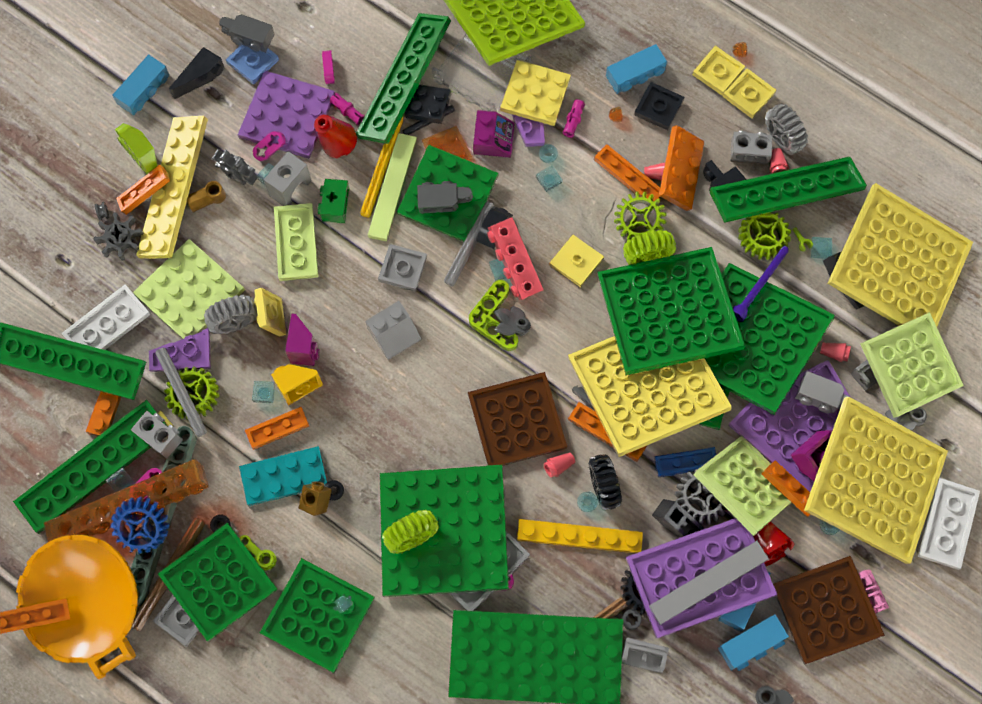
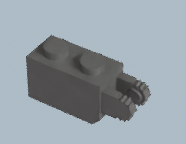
(248, 32)
(441, 197)

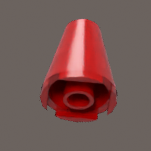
(335, 136)
(773, 542)

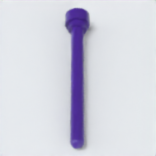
(741, 309)

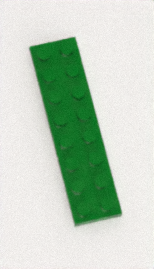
(403, 78)
(787, 189)
(70, 361)
(84, 471)

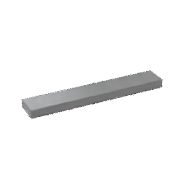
(708, 582)

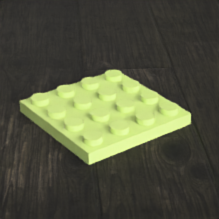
(186, 288)
(911, 365)
(738, 484)

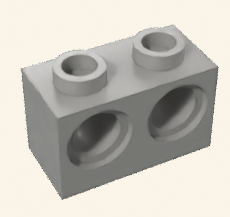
(751, 152)
(156, 435)

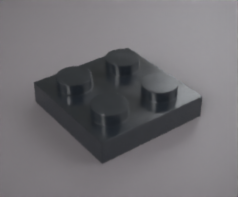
(428, 104)
(659, 106)

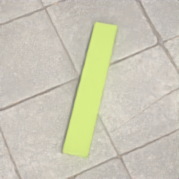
(392, 187)

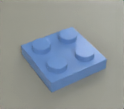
(251, 63)

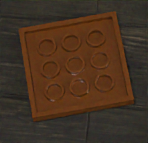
(517, 420)
(827, 610)

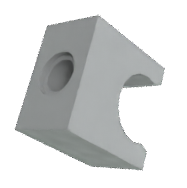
(283, 188)

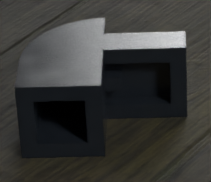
(717, 178)
(493, 217)

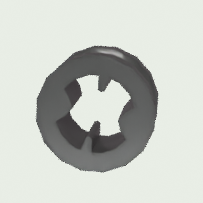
(102, 211)
(635, 614)

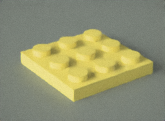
(535, 92)

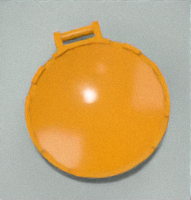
(99, 599)

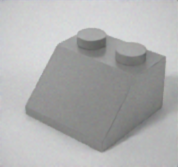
(393, 330)

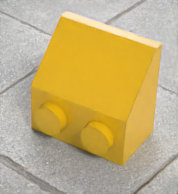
(295, 382)

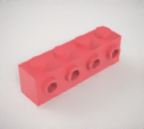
(515, 259)

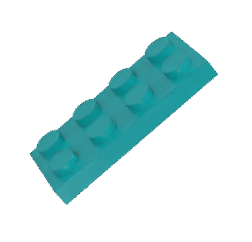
(281, 475)

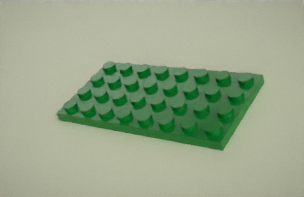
(535, 658)

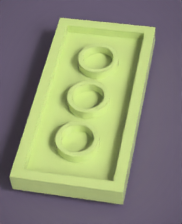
(295, 242)

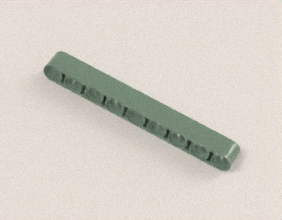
(149, 565)

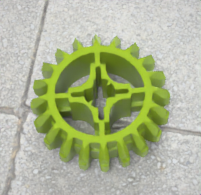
(646, 211)
(772, 245)
(649, 246)
(197, 387)
(410, 531)

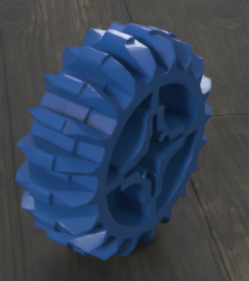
(130, 539)

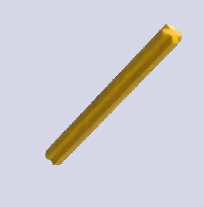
(379, 174)

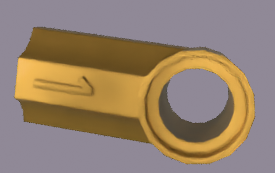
(204, 196)

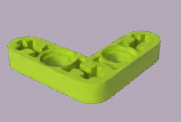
(487, 320)

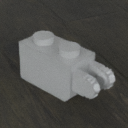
(820, 393)

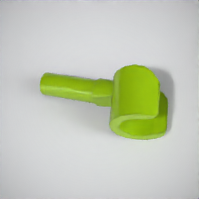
(801, 239)

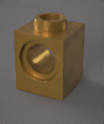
(314, 498)

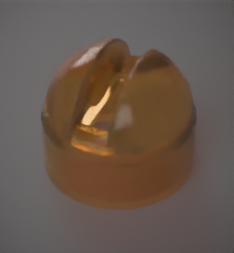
(740, 49)
(615, 114)

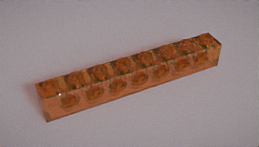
(152, 487)

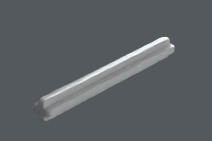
(467, 247)
(181, 392)

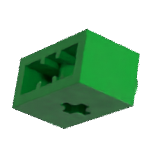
(335, 210)

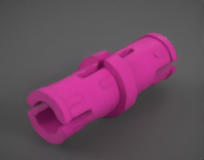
(347, 109)
(573, 118)

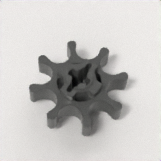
(234, 167)
(112, 234)

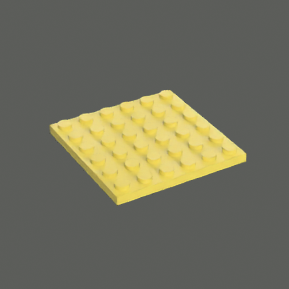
(899, 259)
(648, 403)
(876, 480)

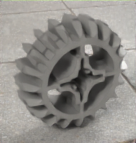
(786, 129)
(230, 314)
(694, 499)

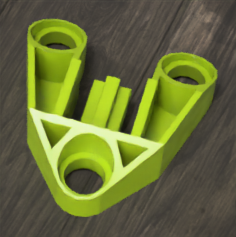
(137, 147)

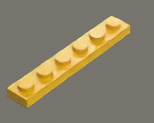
(579, 536)

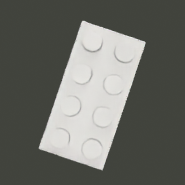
(108, 320)
(949, 524)

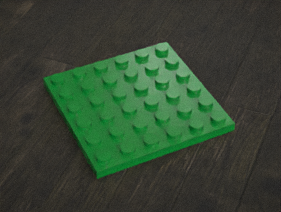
(670, 311)
(777, 340)
(471, 536)

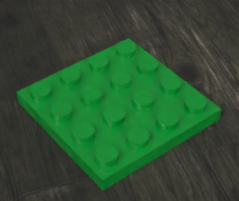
(442, 166)
(217, 582)
(306, 617)

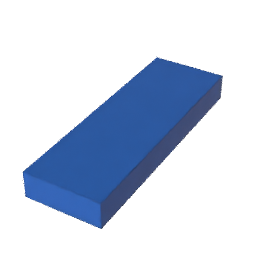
(683, 461)

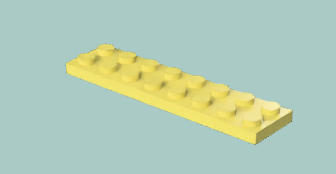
(170, 201)

